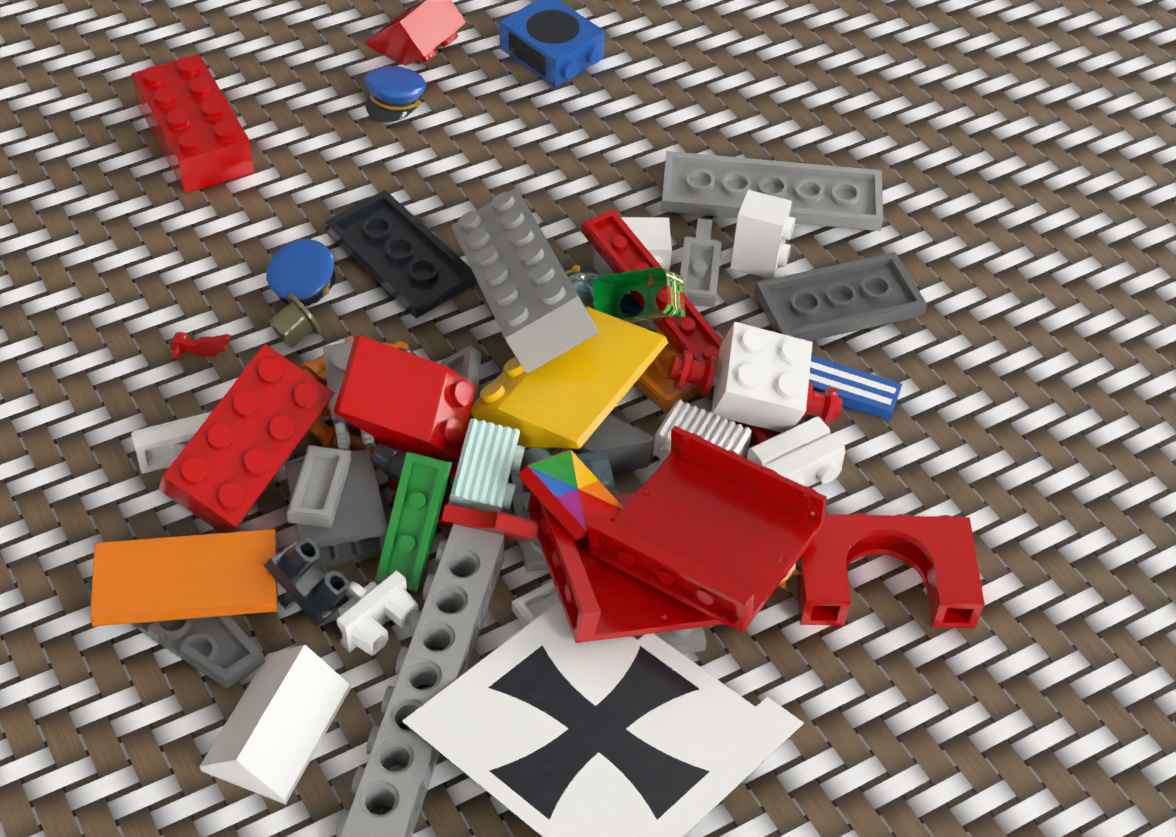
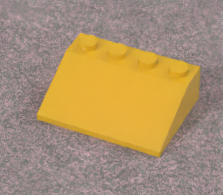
(573, 392)

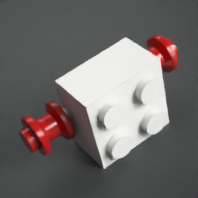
(758, 379)

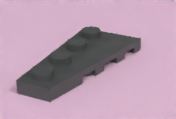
(208, 644)

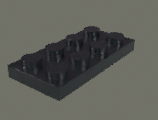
(400, 253)

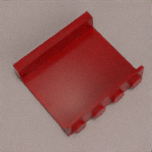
(711, 530)
(601, 598)

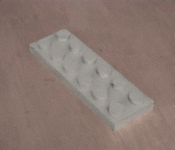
(818, 192)

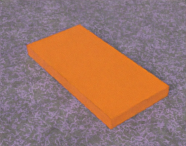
(183, 577)

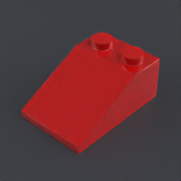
(405, 399)

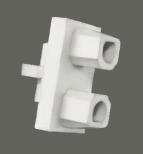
(371, 608)

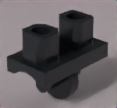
(307, 582)

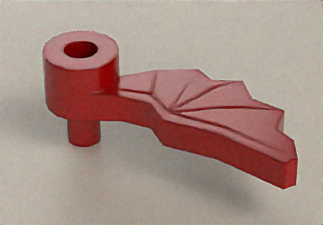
(203, 346)

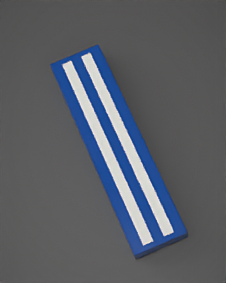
(856, 388)

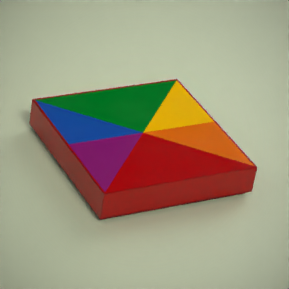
(570, 492)

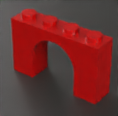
(934, 546)

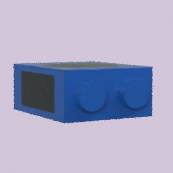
(552, 40)

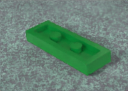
(414, 519)

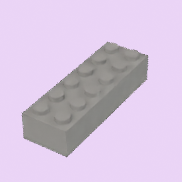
(523, 281)

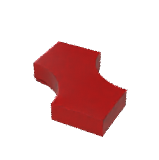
(493, 521)

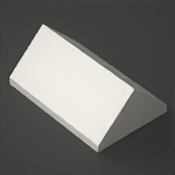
(278, 724)

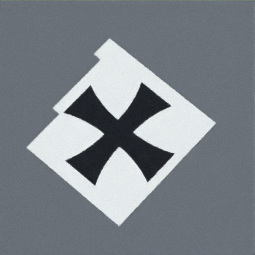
(599, 732)

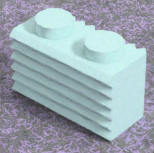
(485, 467)

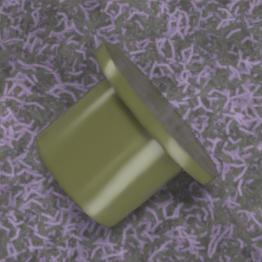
(294, 322)

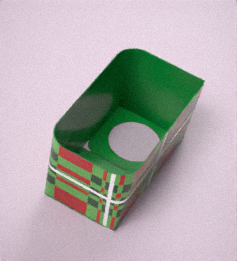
(608, 297)

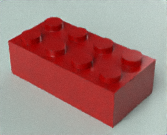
(193, 123)
(246, 441)

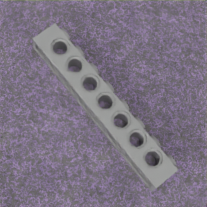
(464, 553)

